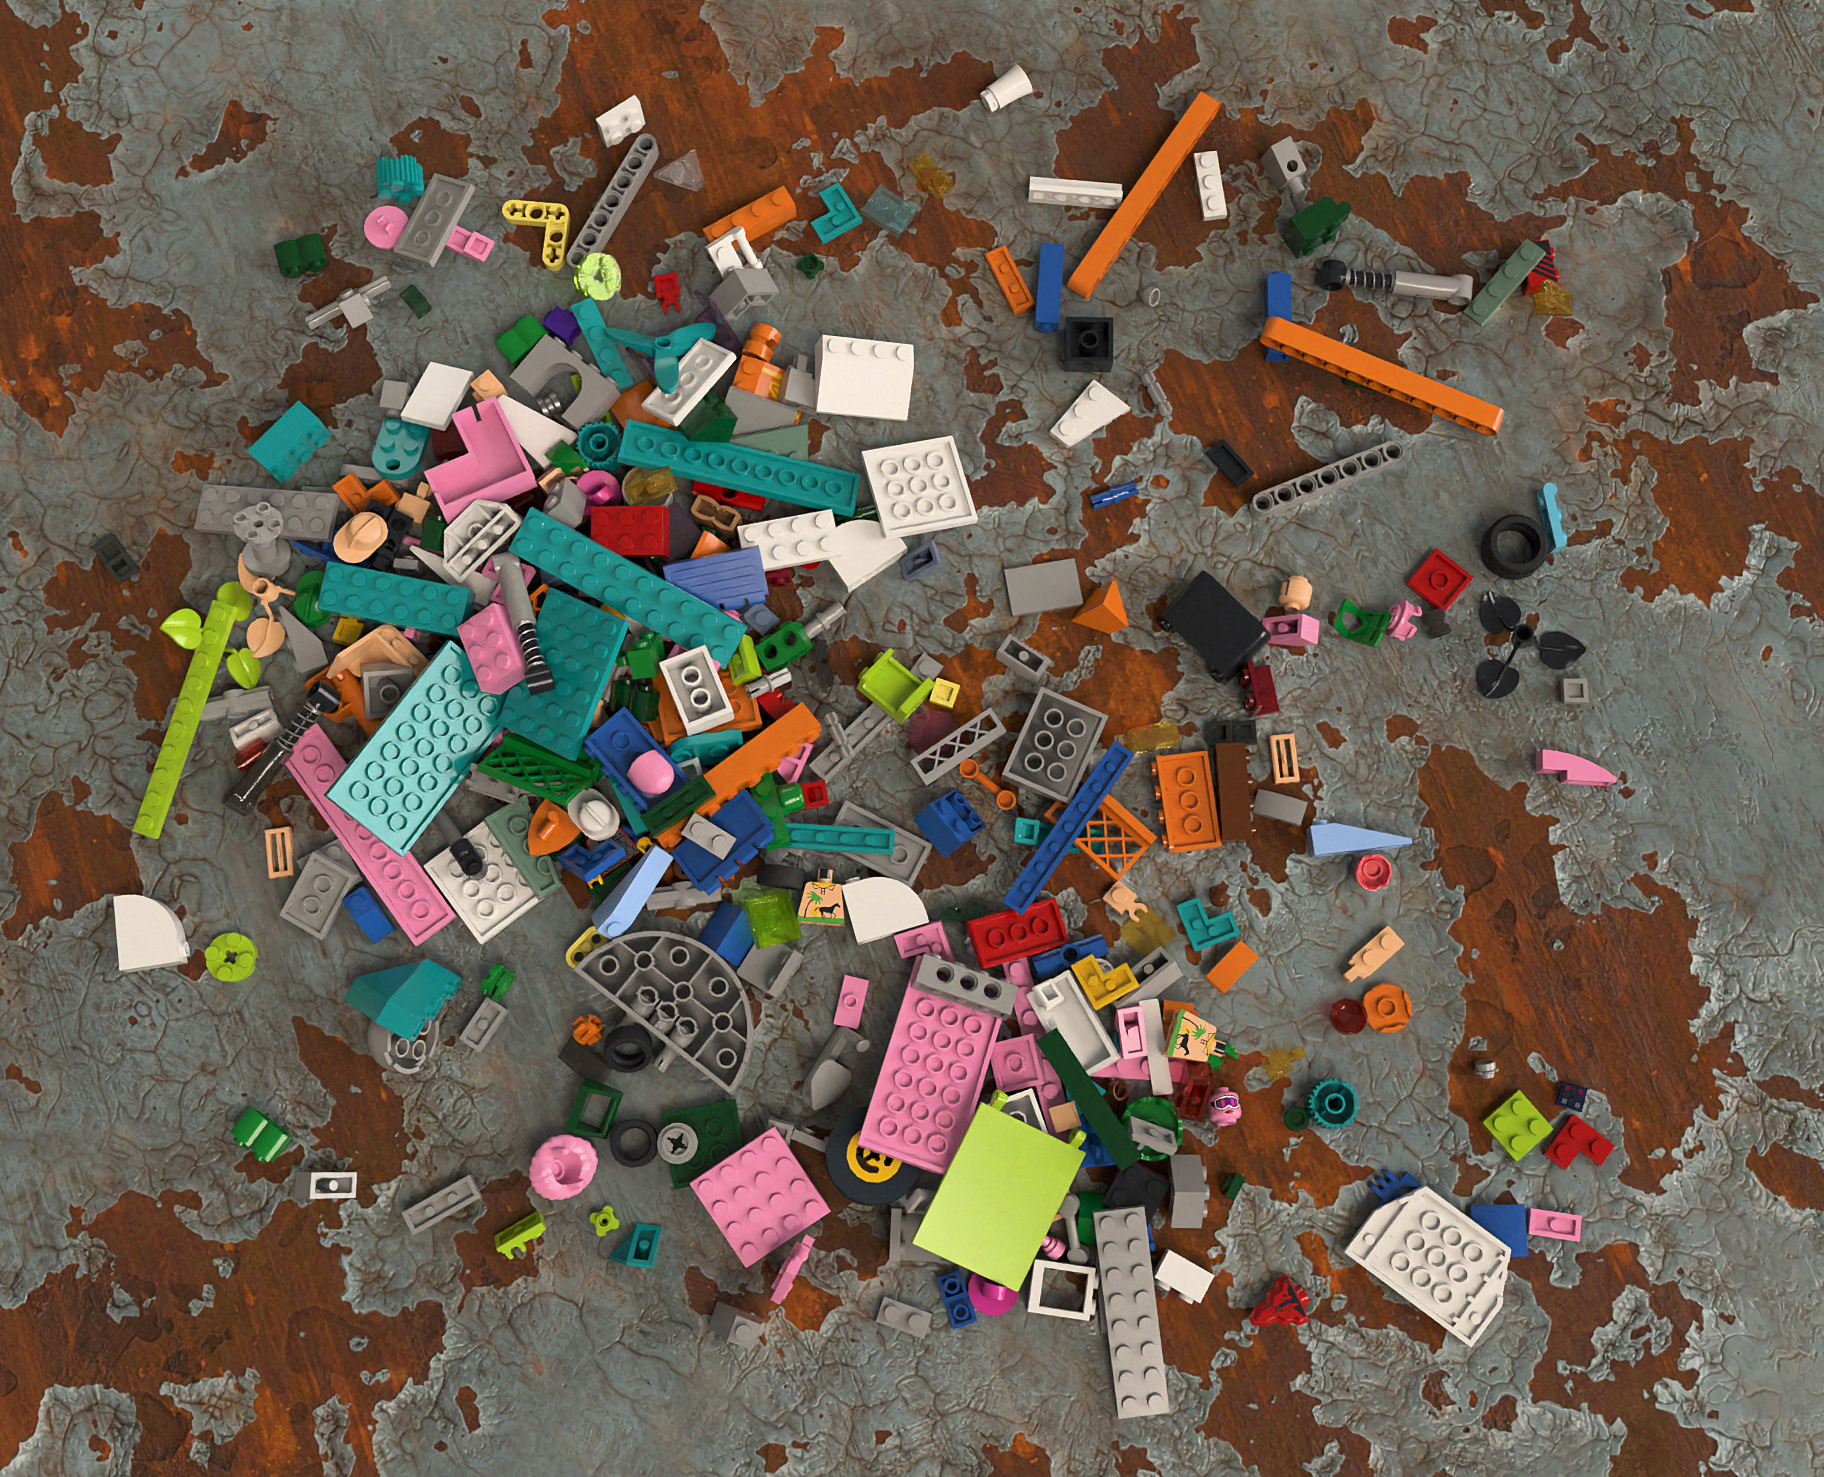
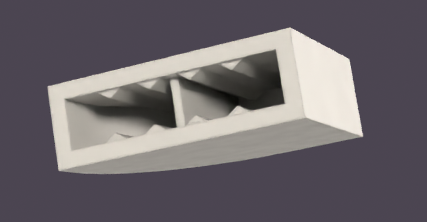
(864, 552)
(882, 907)
(148, 934)

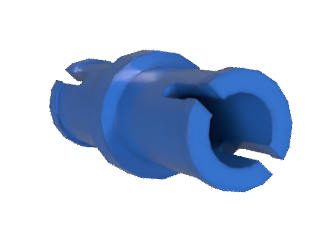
(1114, 495)

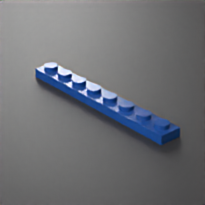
(1068, 828)

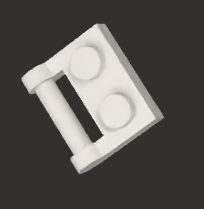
(724, 255)

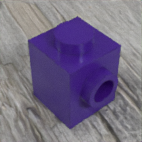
(562, 325)

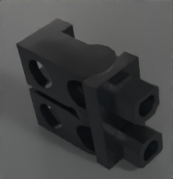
(398, 528)

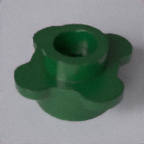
(808, 259)

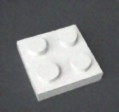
(621, 121)

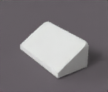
(263, 725)

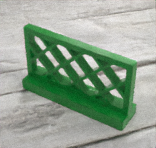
(537, 759)

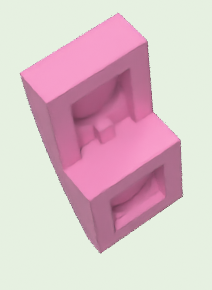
(470, 244)

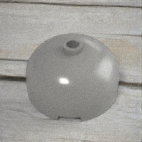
(398, 1053)

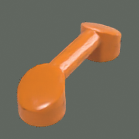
(971, 769)

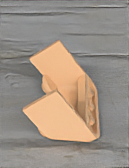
(380, 645)

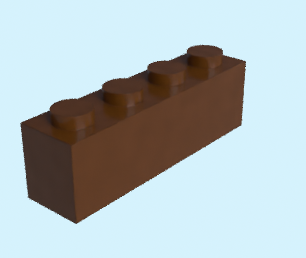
(1232, 792)

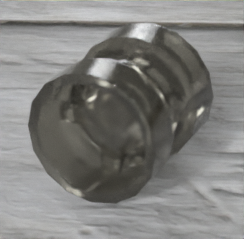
(1434, 621)

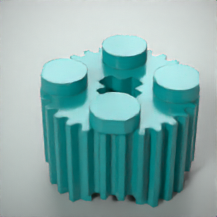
(399, 179)
(600, 435)
(1317, 1103)

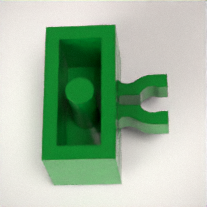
(644, 655)

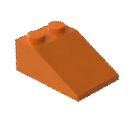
(629, 407)

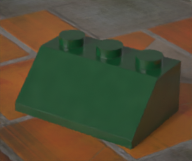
(709, 420)

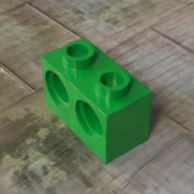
(786, 652)

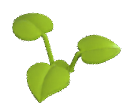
(185, 630)

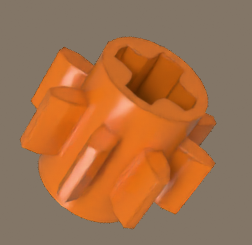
(587, 1029)

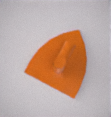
(550, 829)

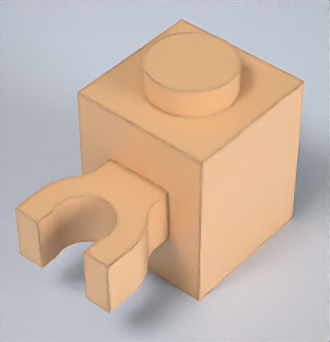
(417, 506)

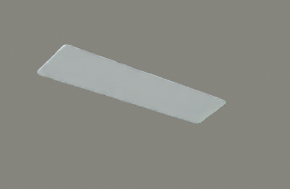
(1155, 1041)

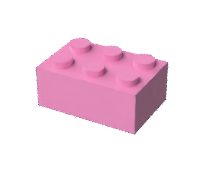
(493, 649)

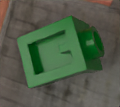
(1216, 1061)

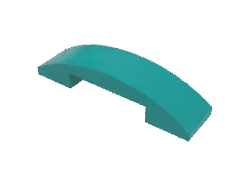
(1033, 834)

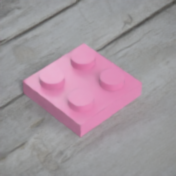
(1017, 1063)

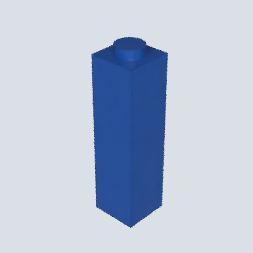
(1049, 288)
(1278, 304)

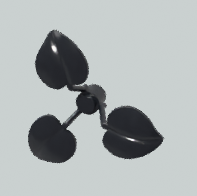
(1502, 613)

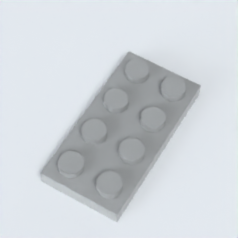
(434, 220)
(909, 849)

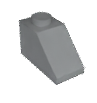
(325, 1185)

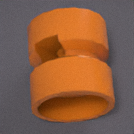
(762, 341)

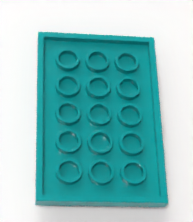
(581, 651)

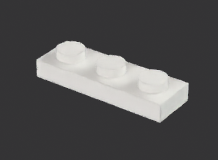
(1209, 185)

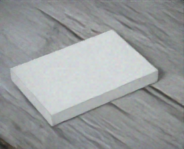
(437, 396)

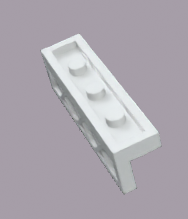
(1075, 193)

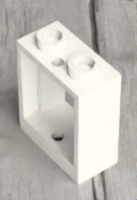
(1036, 1284)

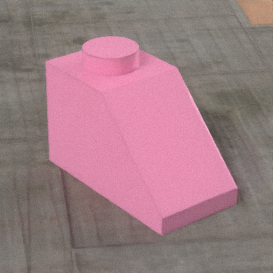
(1292, 630)

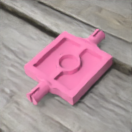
(790, 1268)

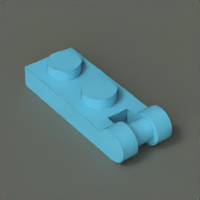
(1551, 518)

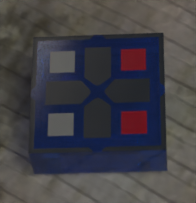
(1571, 1096)

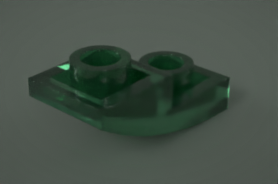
(954, 915)

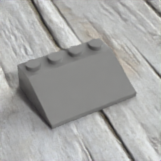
(1054, 746)

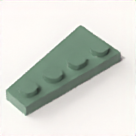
(784, 441)
(510, 830)

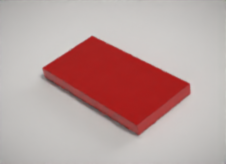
(1010, 936)

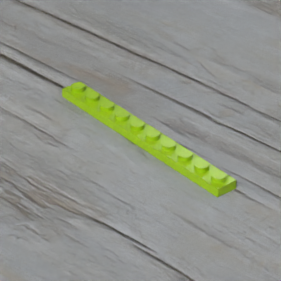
(185, 720)

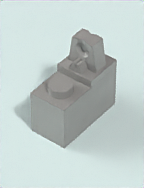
(798, 388)

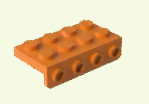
(1186, 802)

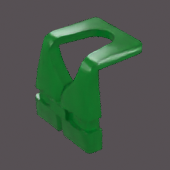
(1372, 624)

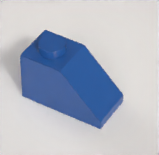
(368, 914)

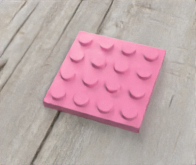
(760, 1196)

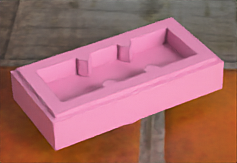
(851, 1002)

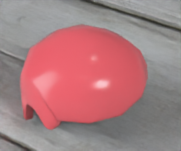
(1372, 871)

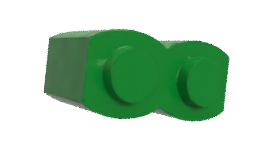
(520, 340)
(261, 1135)

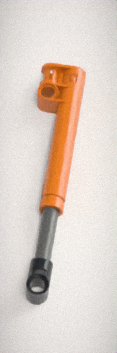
(352, 704)

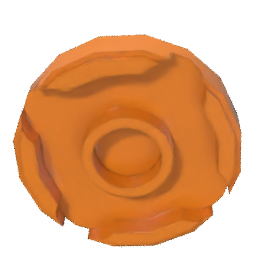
(1387, 1008)

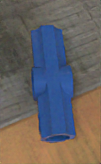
(1054, 961)

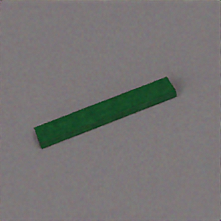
(1089, 1099)

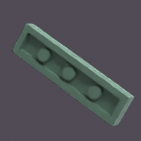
(1504, 282)

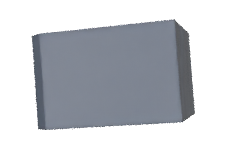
(921, 562)

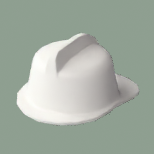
(594, 815)

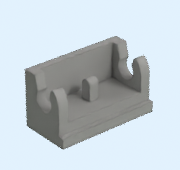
(492, 787)

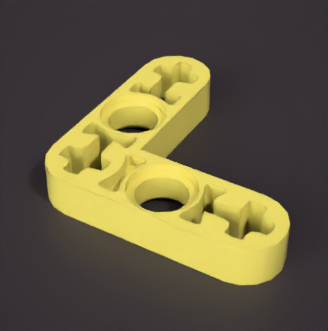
(552, 226)

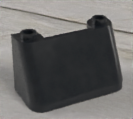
(1215, 626)

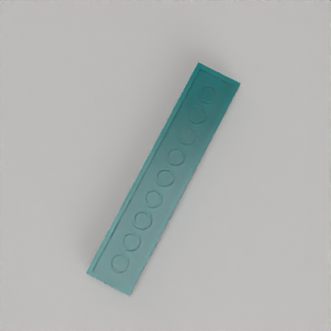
(740, 468)
(626, 586)

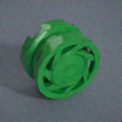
(497, 982)

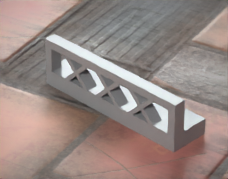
(958, 757)

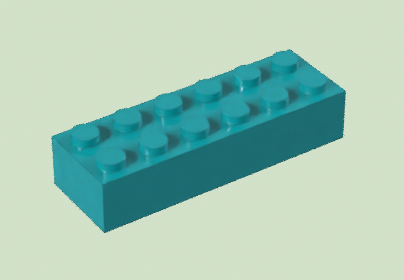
(395, 600)

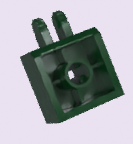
(1315, 226)

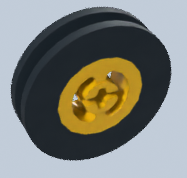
(854, 1182)

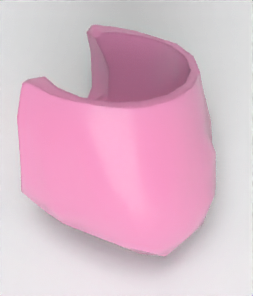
(651, 773)

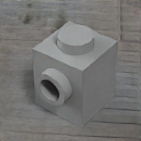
(355, 306)
(394, 398)

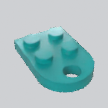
(400, 445)
(708, 747)

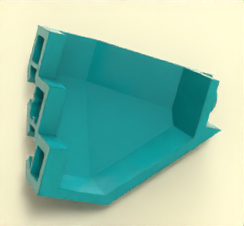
(404, 995)

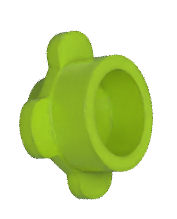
(606, 1213)

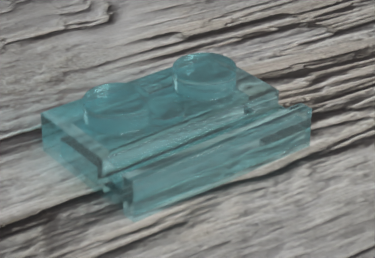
(889, 211)

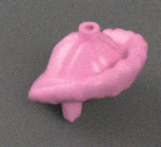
(562, 1167)

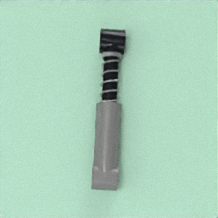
(1454, 289)
(522, 618)

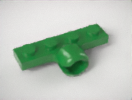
(776, 803)

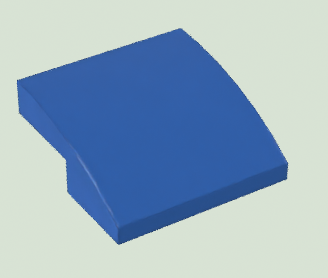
(1506, 1223)

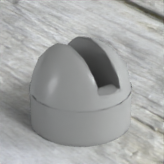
(1150, 296)

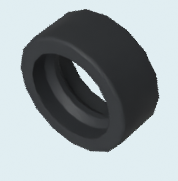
(780, 876)
(628, 1063)
(616, 1137)

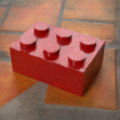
(632, 530)

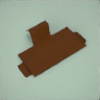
(577, 889)

